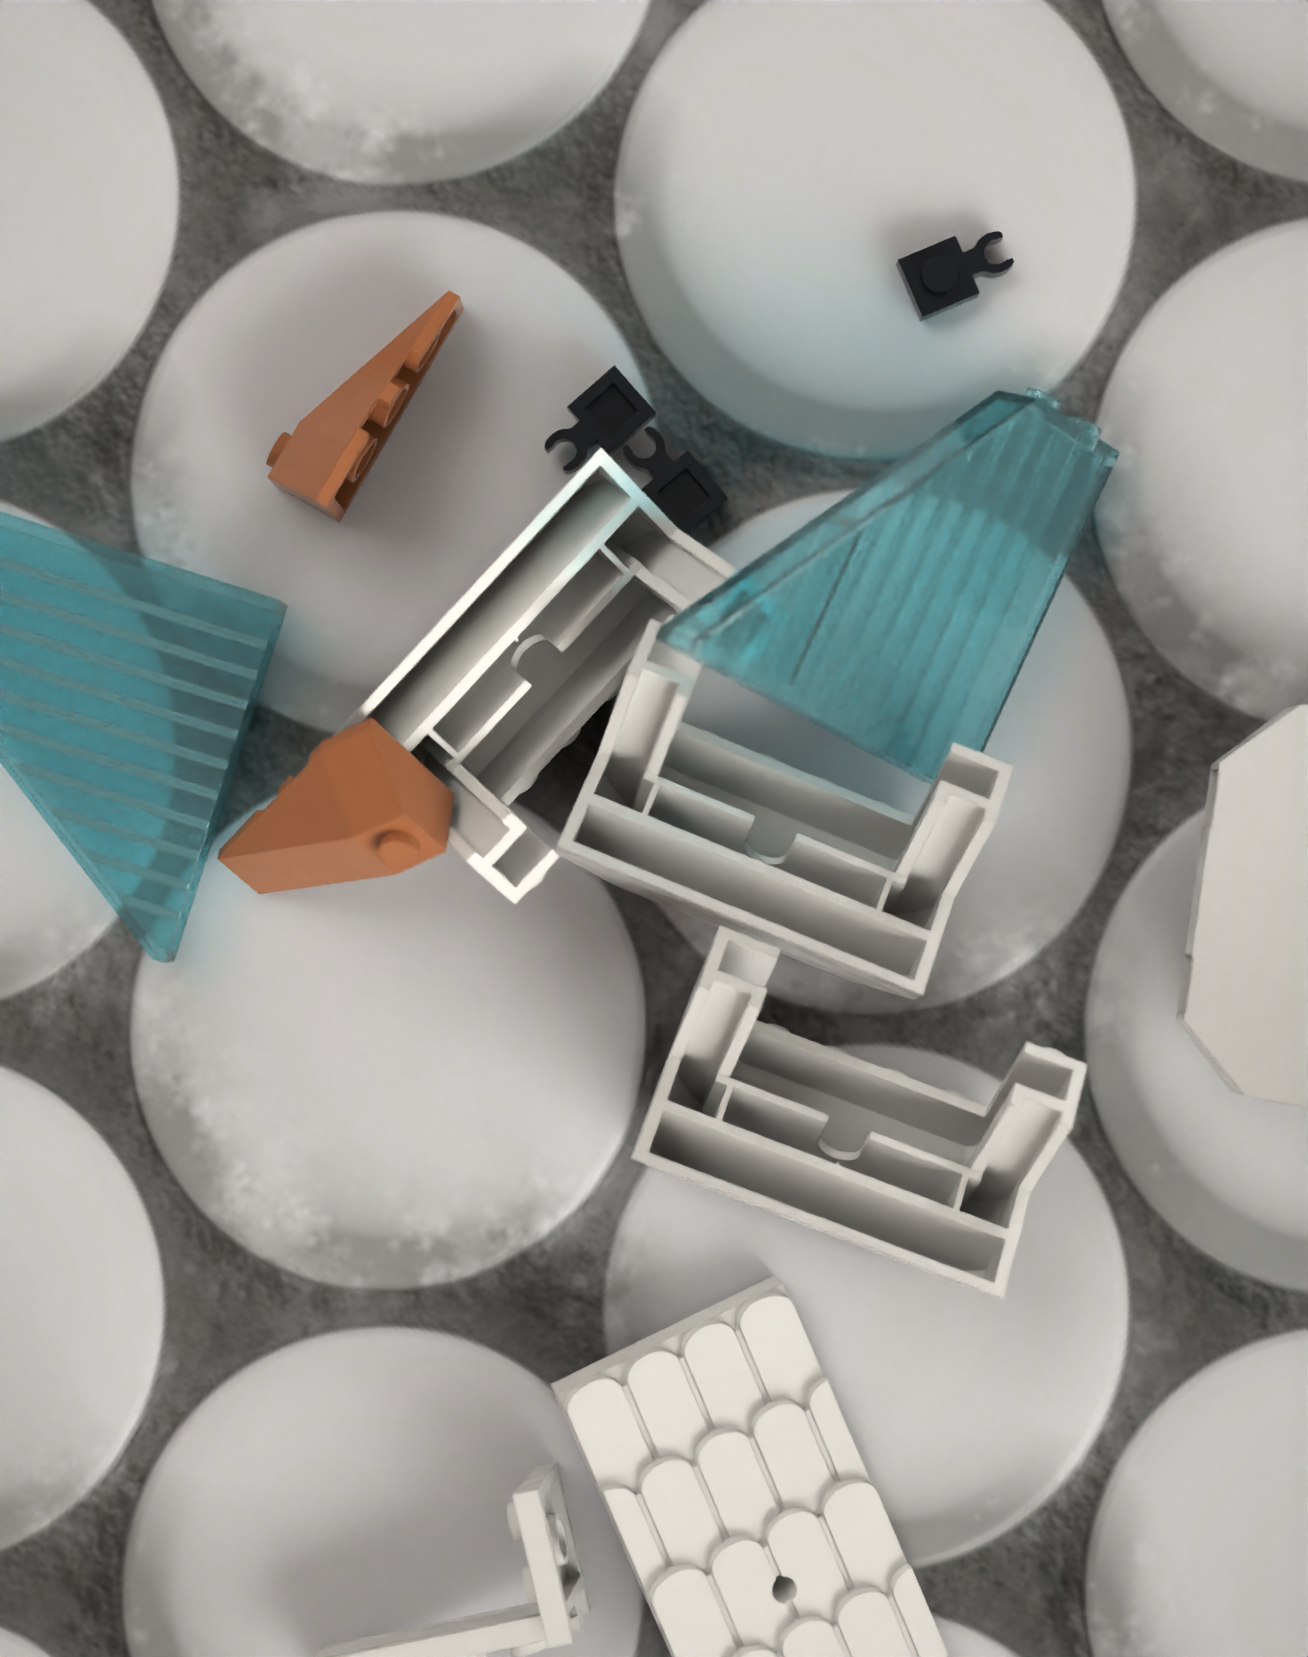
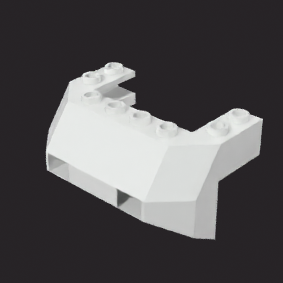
(537, 656)
(772, 845)
(1249, 917)
(848, 1140)

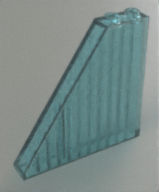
(917, 589)
(127, 711)

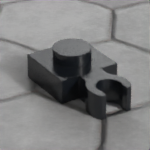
(945, 276)
(606, 415)
(677, 487)

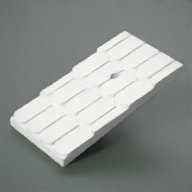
(744, 1491)

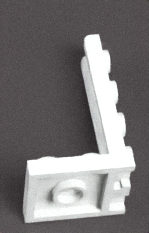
(550, 1582)

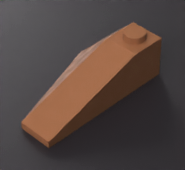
(346, 432)
(346, 817)

